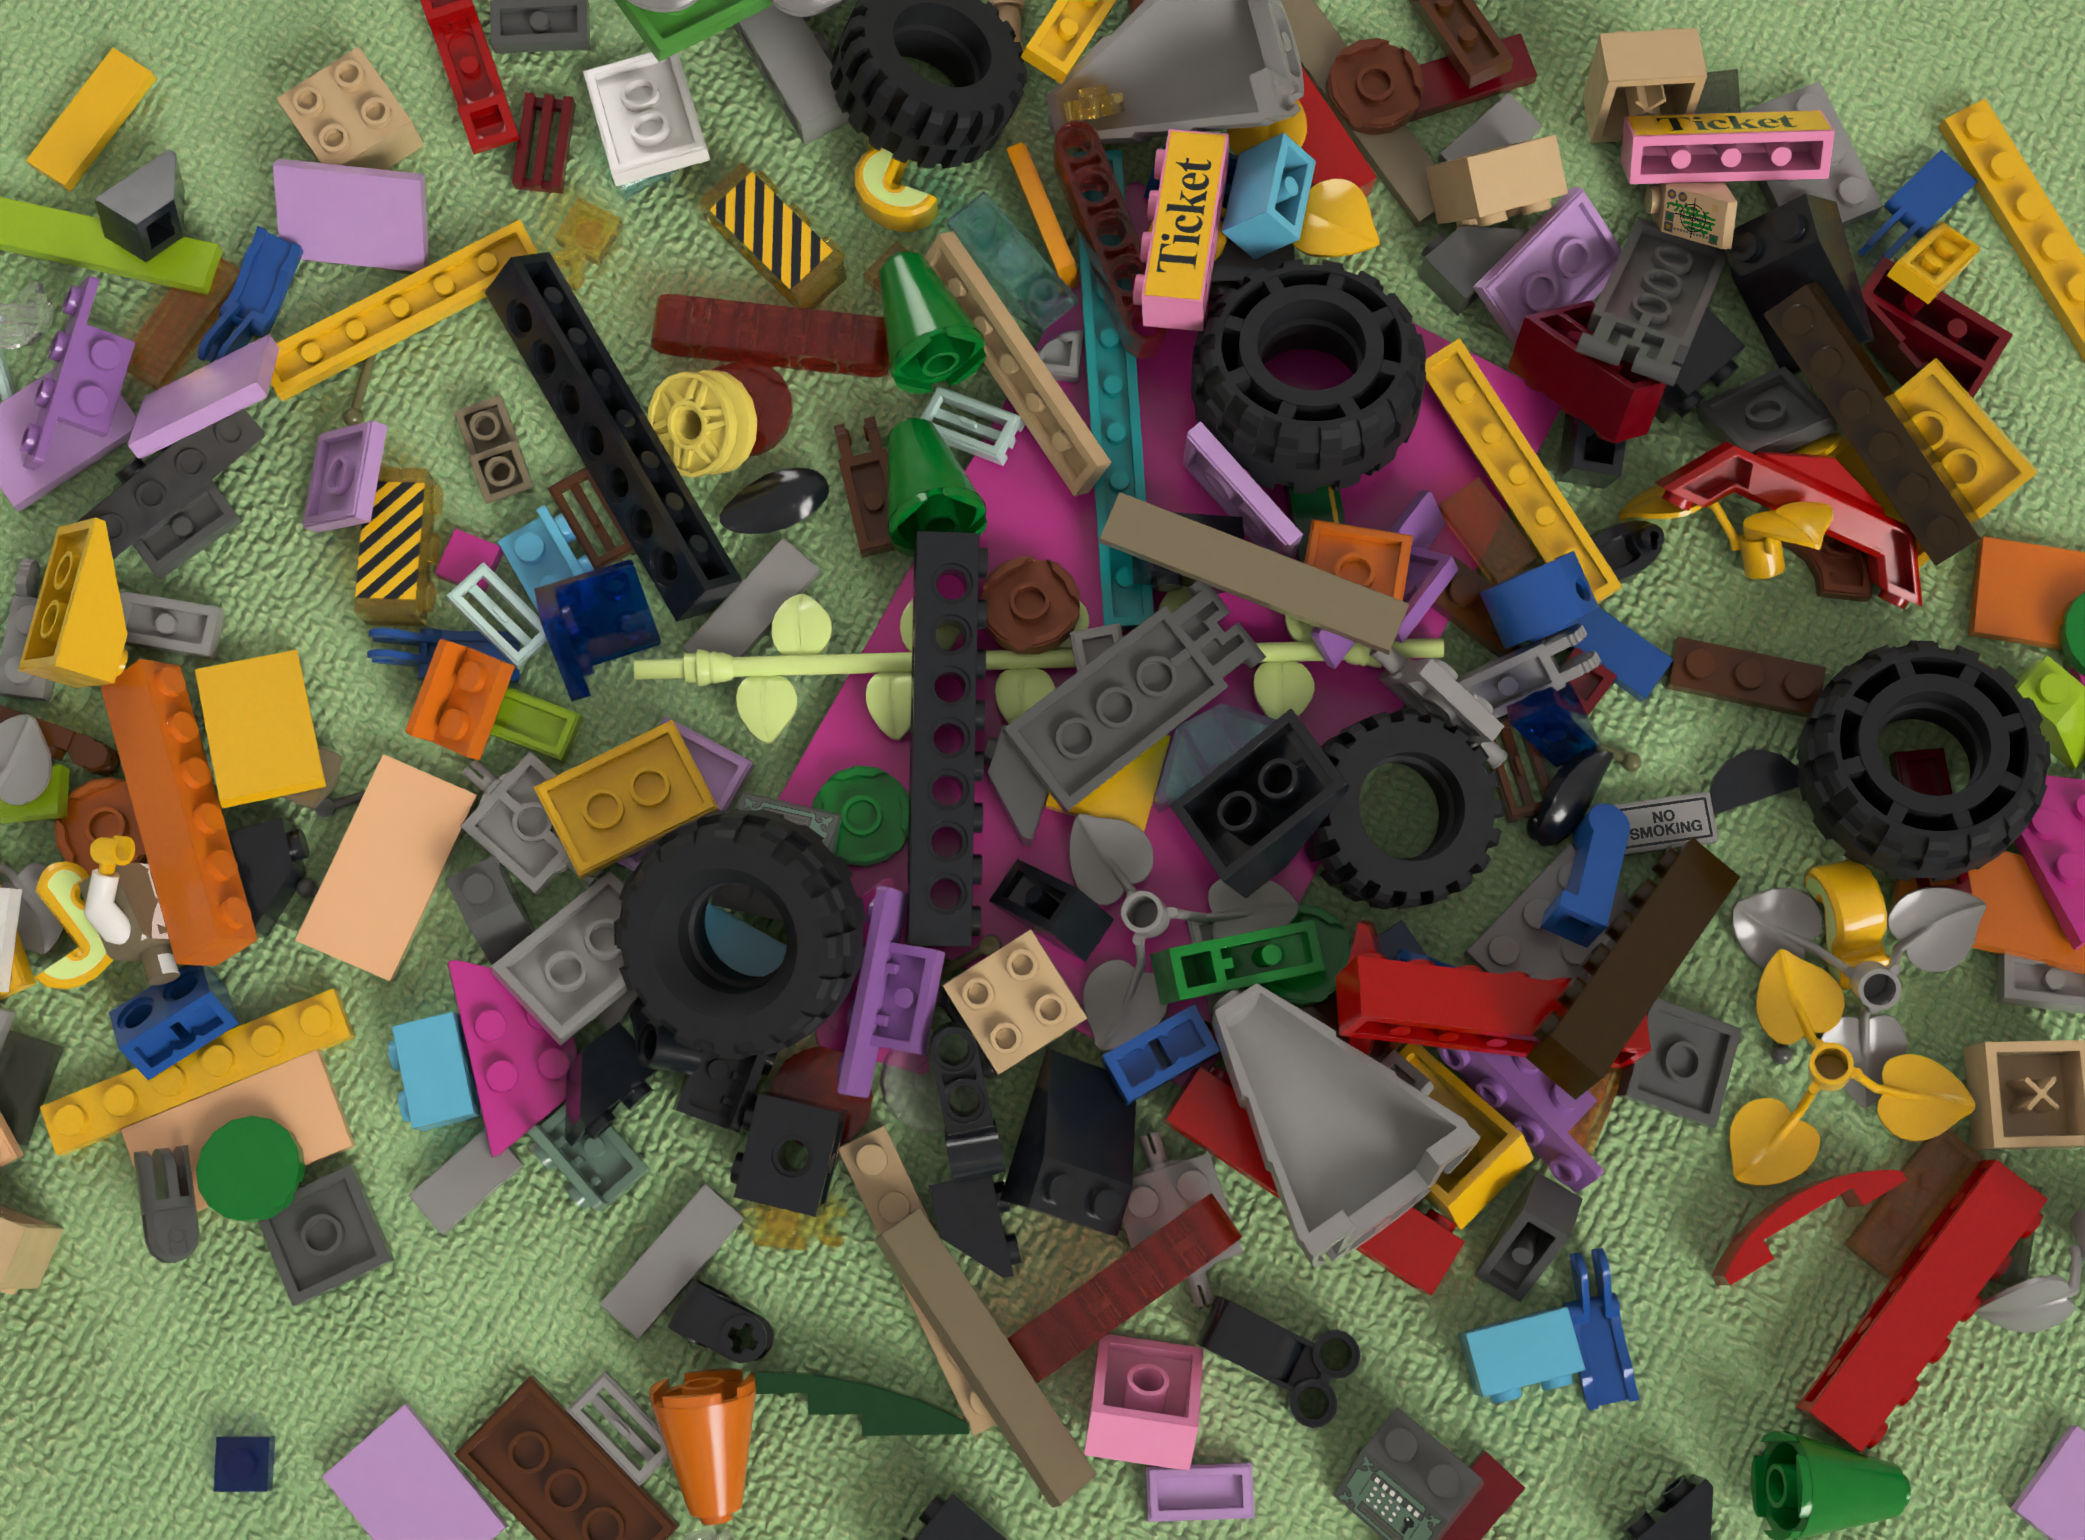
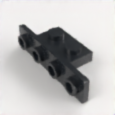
(170, 477)

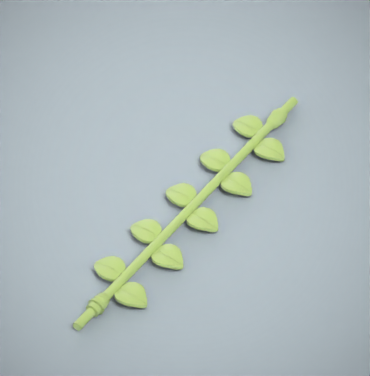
(804, 630)

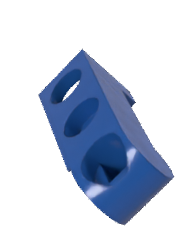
(1586, 904)

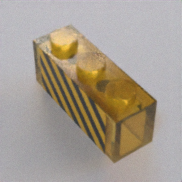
(774, 237)
(399, 550)

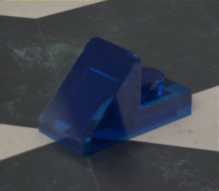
(1554, 723)

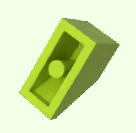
(2061, 706)

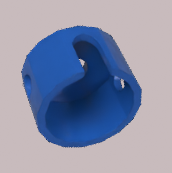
(1539, 601)

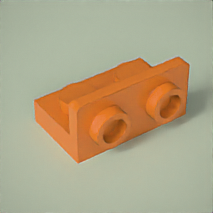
(459, 698)

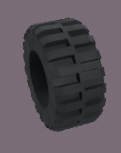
(906, 110)
(1463, 801)

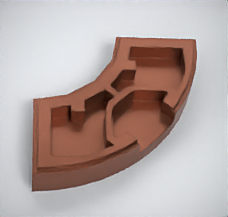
(1837, 569)

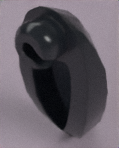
(776, 501)
(1629, 547)
(1569, 796)

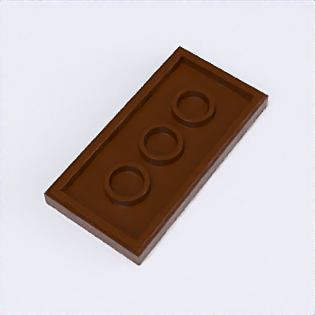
(558, 1475)

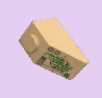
(1694, 211)

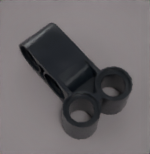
(970, 1135)
(1277, 1354)

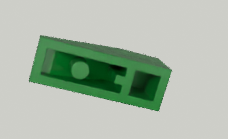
(1237, 961)

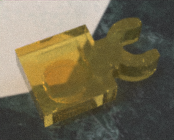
(1093, 103)
(585, 236)
(792, 1230)

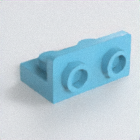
(542, 552)

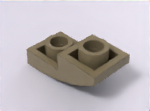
(494, 449)

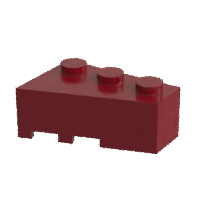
(1915, 333)
(1598, 393)

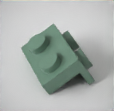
(596, 1168)

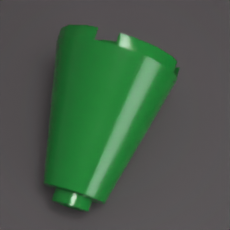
(925, 327)
(927, 487)
(1822, 1488)

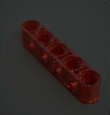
(1101, 218)
(771, 335)
(1124, 1287)

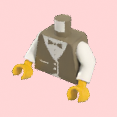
(127, 910)

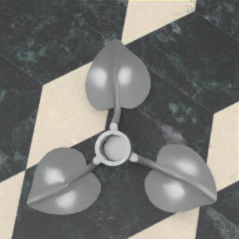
(23, 778)
(1105, 863)
(1933, 929)
(2040, 1300)

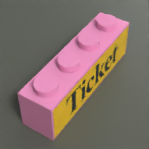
(1726, 147)
(1184, 230)

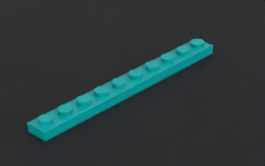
(1115, 425)

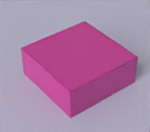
(464, 555)

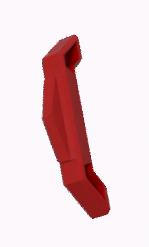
(1792, 477)

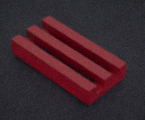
(548, 106)

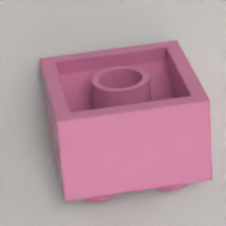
(1145, 1402)

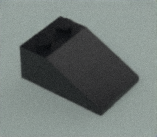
(1791, 249)
(1262, 804)
(1074, 1147)

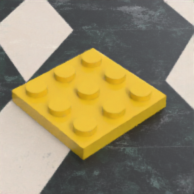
(1963, 438)

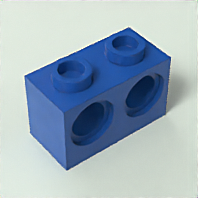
(173, 1019)
(1160, 1054)

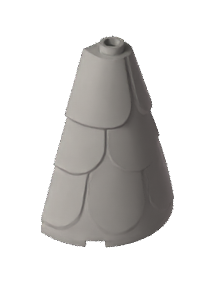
(1190, 70)
(1332, 1123)

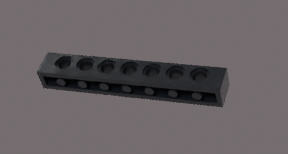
(612, 436)
(934, 557)

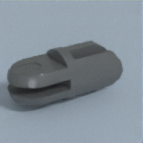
(167, 1203)

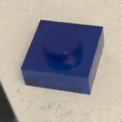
(244, 1463)

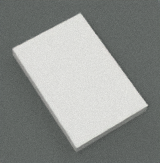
(645, 117)

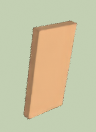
(387, 868)
(292, 1094)

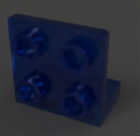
(595, 621)

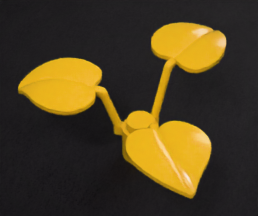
(1336, 212)
(1762, 533)
(1796, 1002)

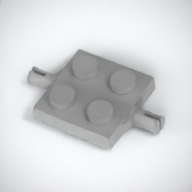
(1433, 688)
(516, 826)
(1166, 1192)

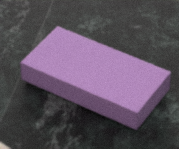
(1200, 1494)

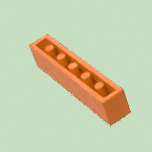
(178, 814)

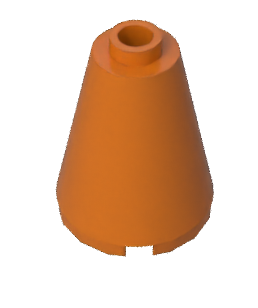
(708, 1438)

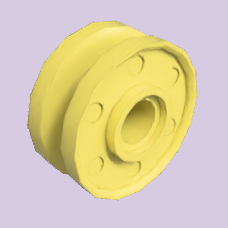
(704, 421)

